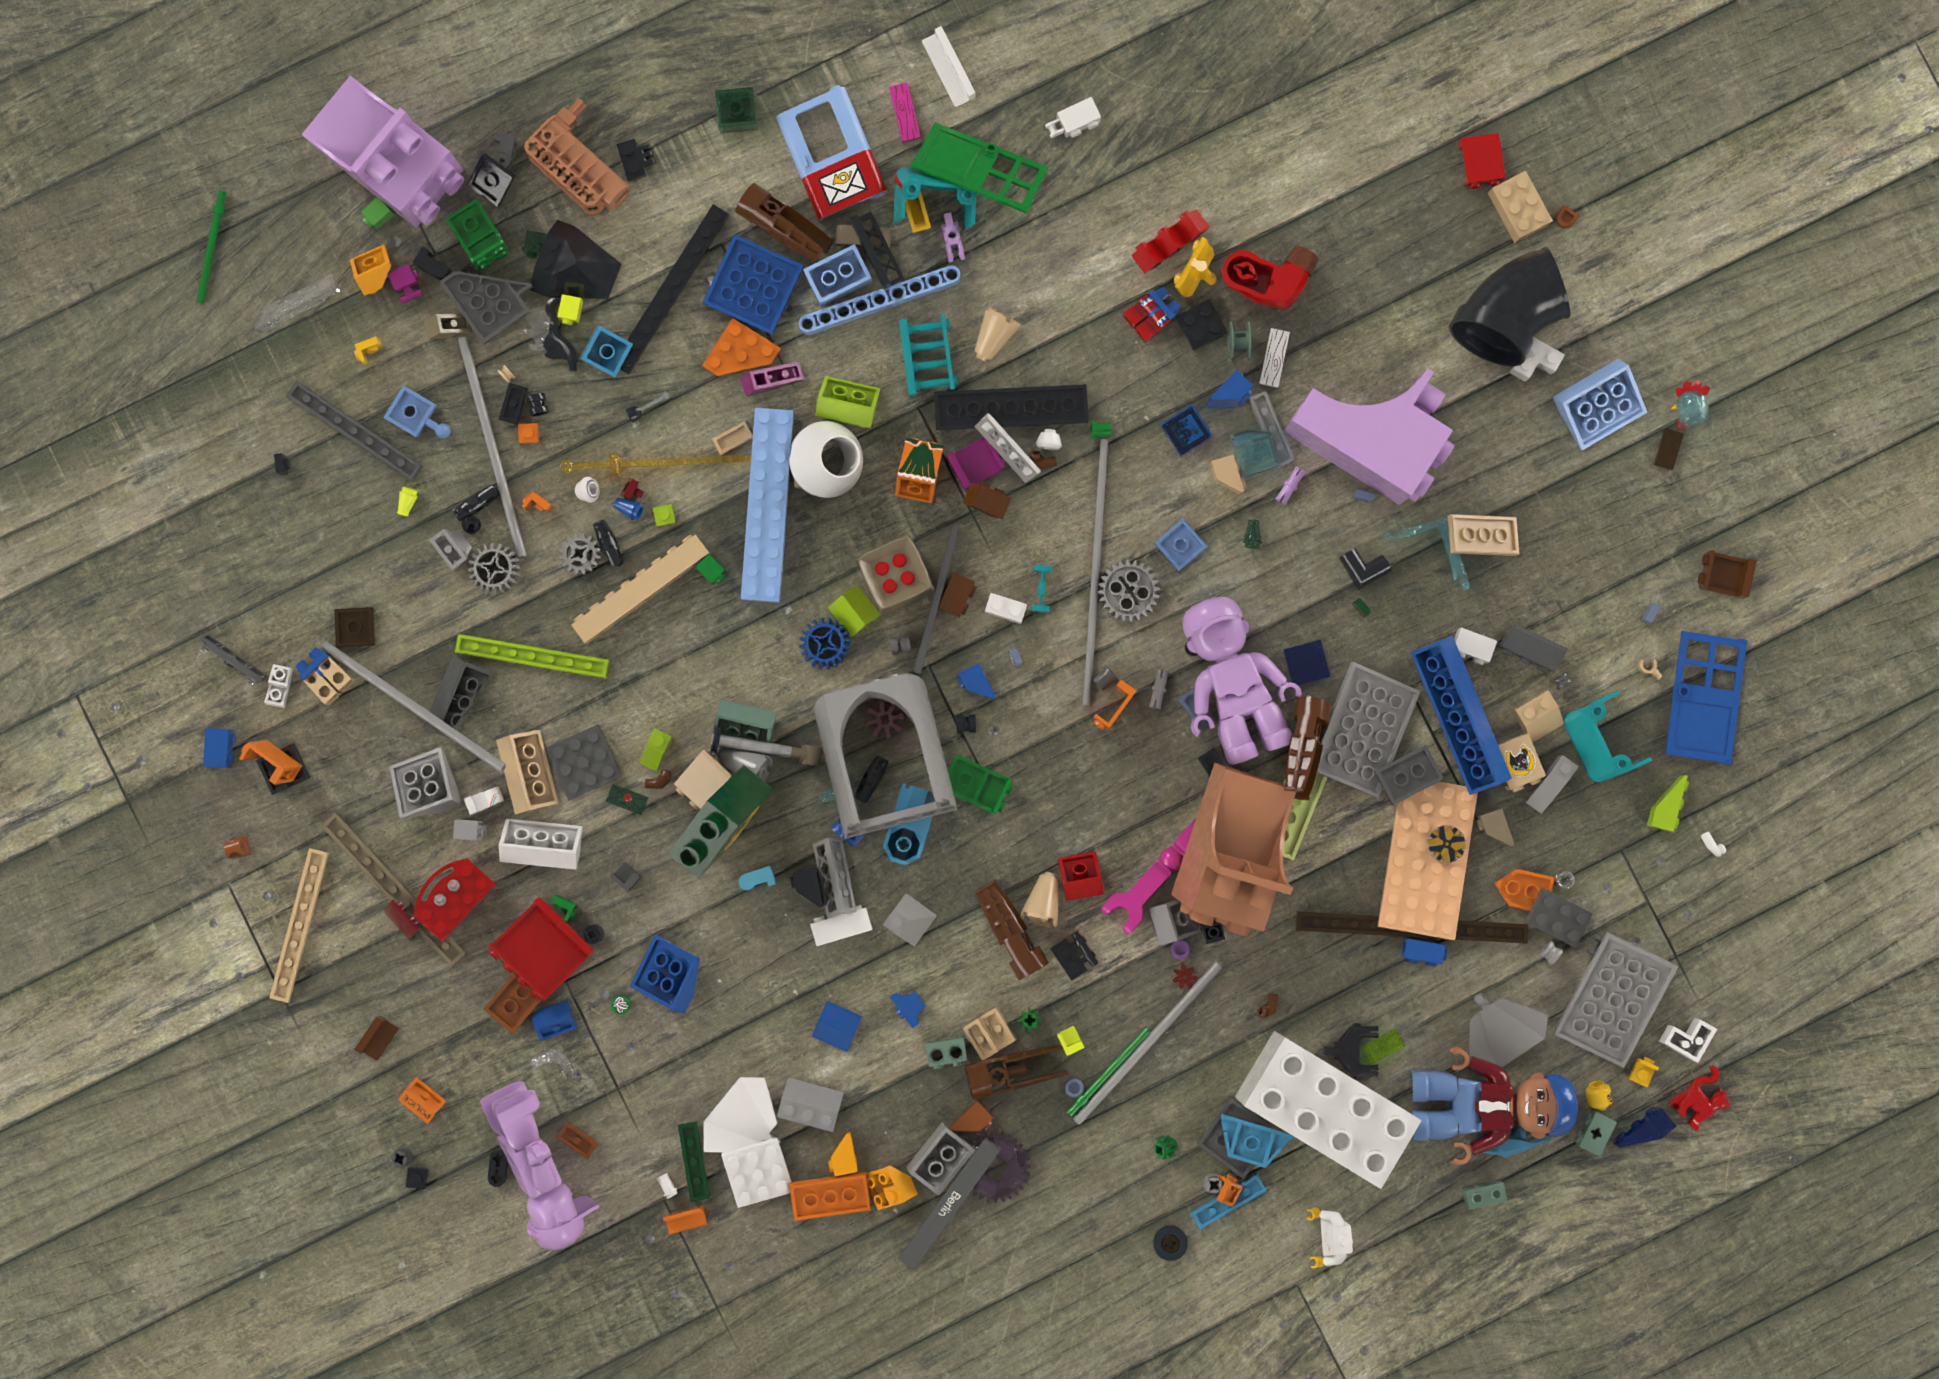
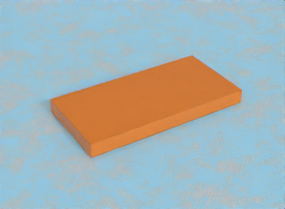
(830, 1196)

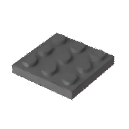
(583, 762)
(1213, 1138)

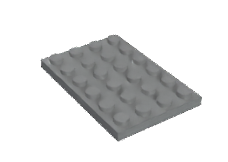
(1365, 728)
(1615, 999)

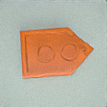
(1522, 888)

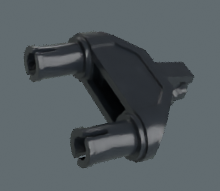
(1348, 1050)

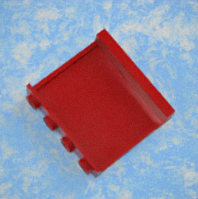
(540, 950)

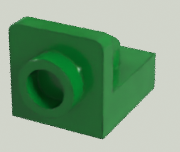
(562, 904)

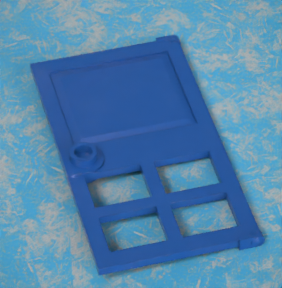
(1702, 716)

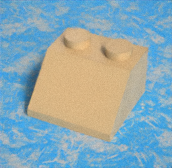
(1539, 715)

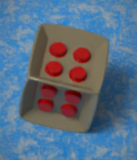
(895, 575)

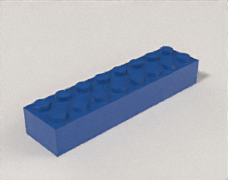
(1461, 715)

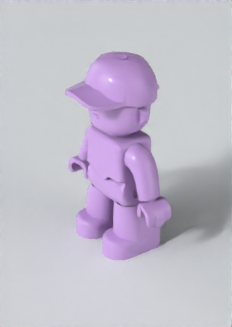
(1234, 679)
(553, 1213)

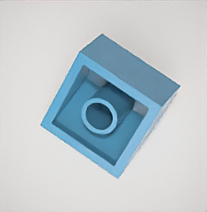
(606, 351)

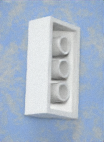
(540, 844)

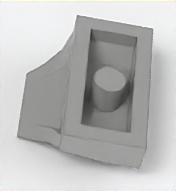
(452, 547)

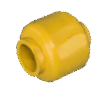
(1598, 1095)

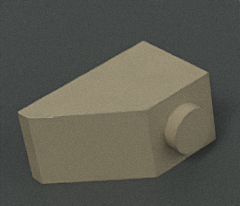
(446, 326)
(1495, 826)

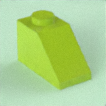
(656, 749)

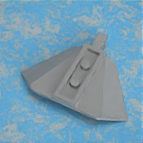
(1504, 1030)

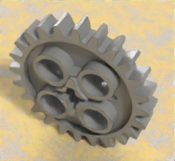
(1143, 581)

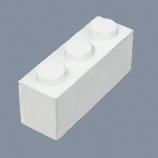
(840, 926)

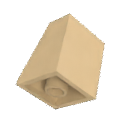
(702, 779)

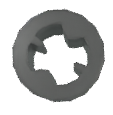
(1562, 680)

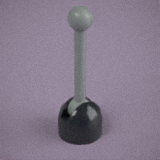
(635, 413)

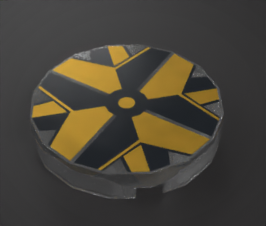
(1446, 844)

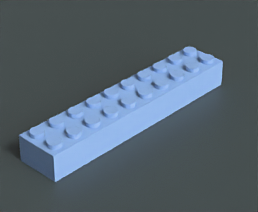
(767, 505)

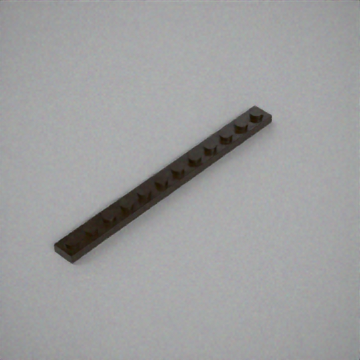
(1369, 926)

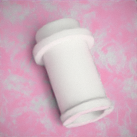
(667, 1186)

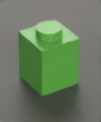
(376, 214)

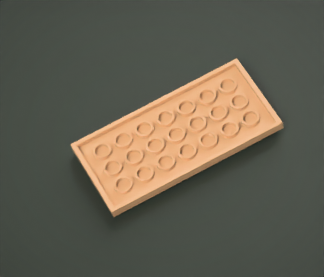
(1418, 890)

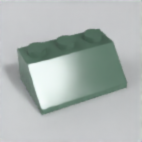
(745, 721)

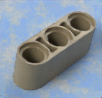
(847, 236)

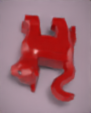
(1695, 1098)

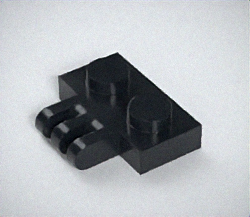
(634, 159)

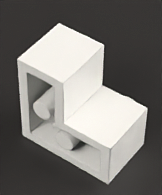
(1539, 356)
(1689, 1044)

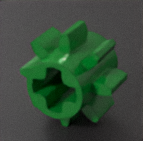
(1025, 1015)
(1165, 1147)

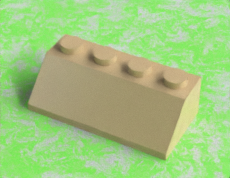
(527, 771)

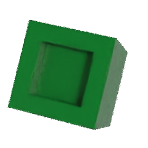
(711, 570)

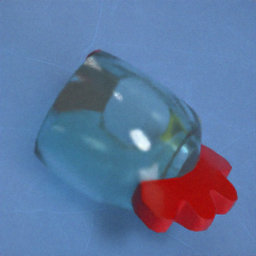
(1692, 404)

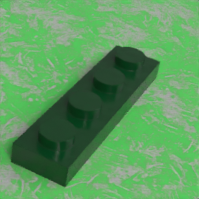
(693, 1161)

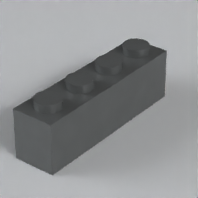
(457, 692)

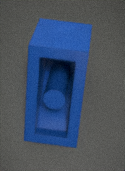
(975, 681)

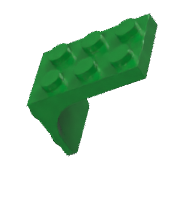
(477, 235)
(979, 784)

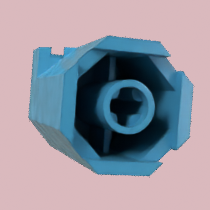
(906, 841)

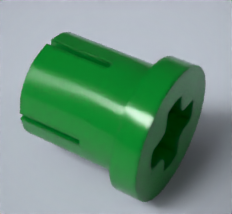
(1099, 429)

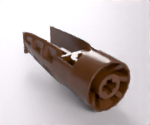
(783, 223)
(1305, 749)
(1010, 930)
(981, 1078)

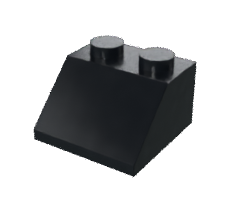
(808, 885)

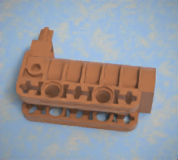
(576, 162)

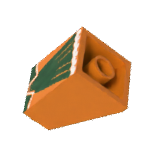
(918, 470)

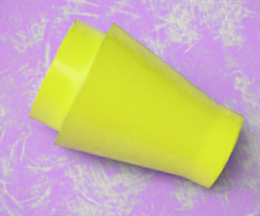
(406, 500)

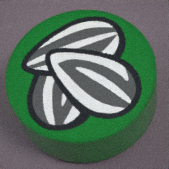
(620, 1004)

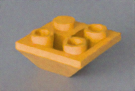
(890, 1187)

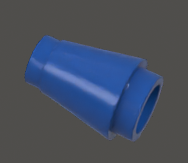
(629, 508)

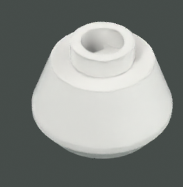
(1049, 440)
(587, 490)

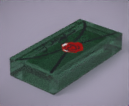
(627, 799)

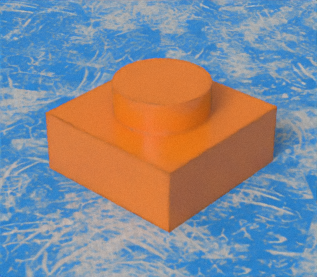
(528, 433)

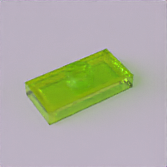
(1383, 1046)

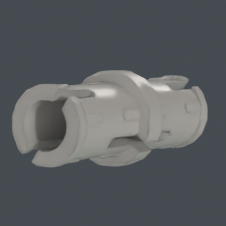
(1159, 689)

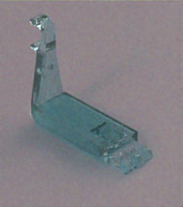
(1454, 560)

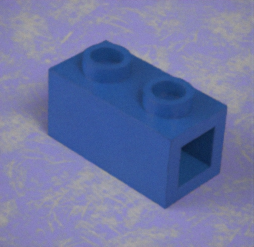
(1424, 951)

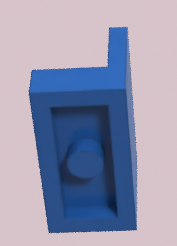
(553, 1020)

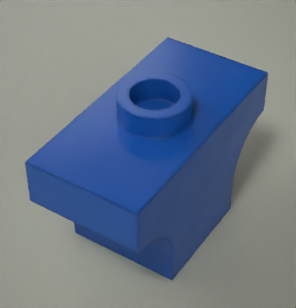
(908, 1006)

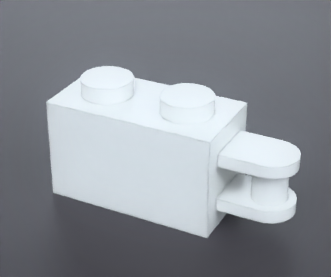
(1075, 119)

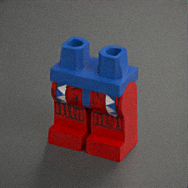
(1154, 308)

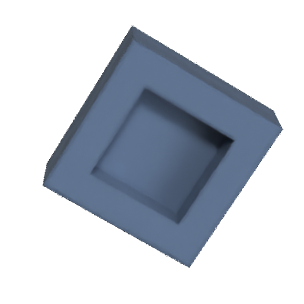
(1363, 496)
(1650, 613)

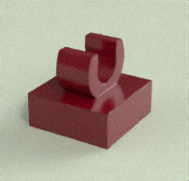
(631, 489)

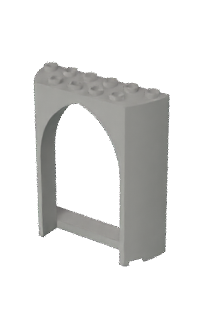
(911, 696)

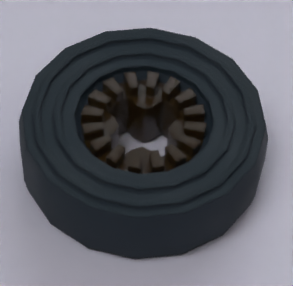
(1179, 1248)

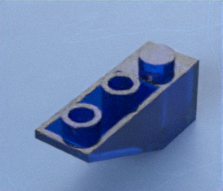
(1650, 1128)

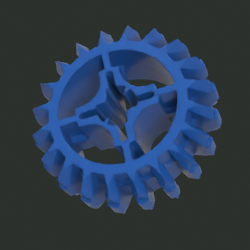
(840, 651)

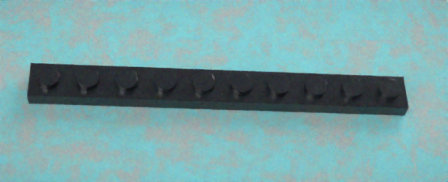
(674, 285)

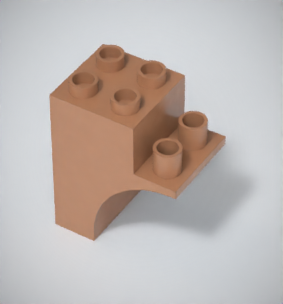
(1235, 852)

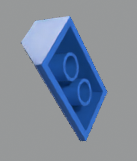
(1231, 393)

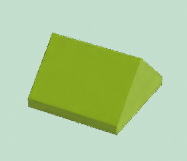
(854, 610)

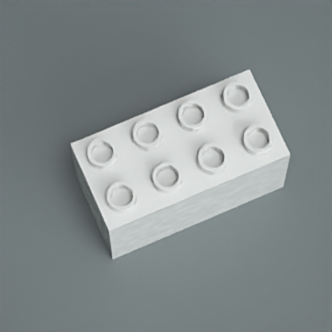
(1327, 1109)

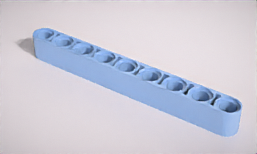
(872, 307)

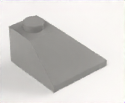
(909, 920)

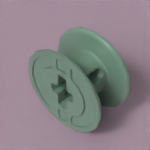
(1239, 340)

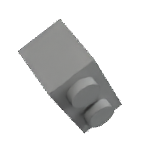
(469, 830)

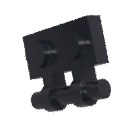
(1069, 959)

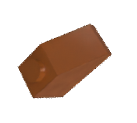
(973, 1119)

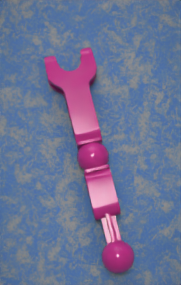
(1150, 882)

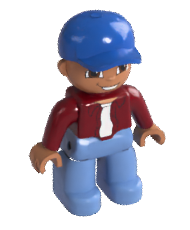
(1540, 1105)

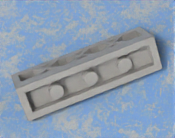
(1007, 448)
(837, 875)

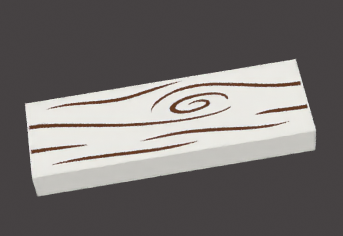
(1274, 358)

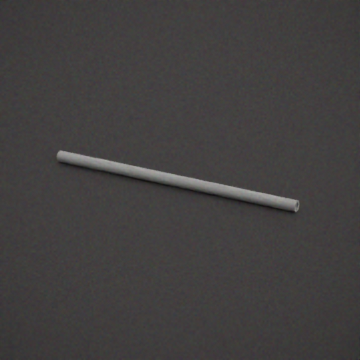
(1147, 1043)

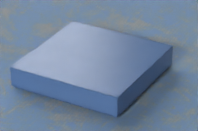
(1180, 545)

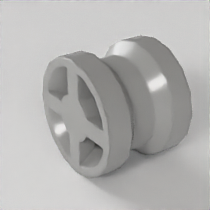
(1550, 952)

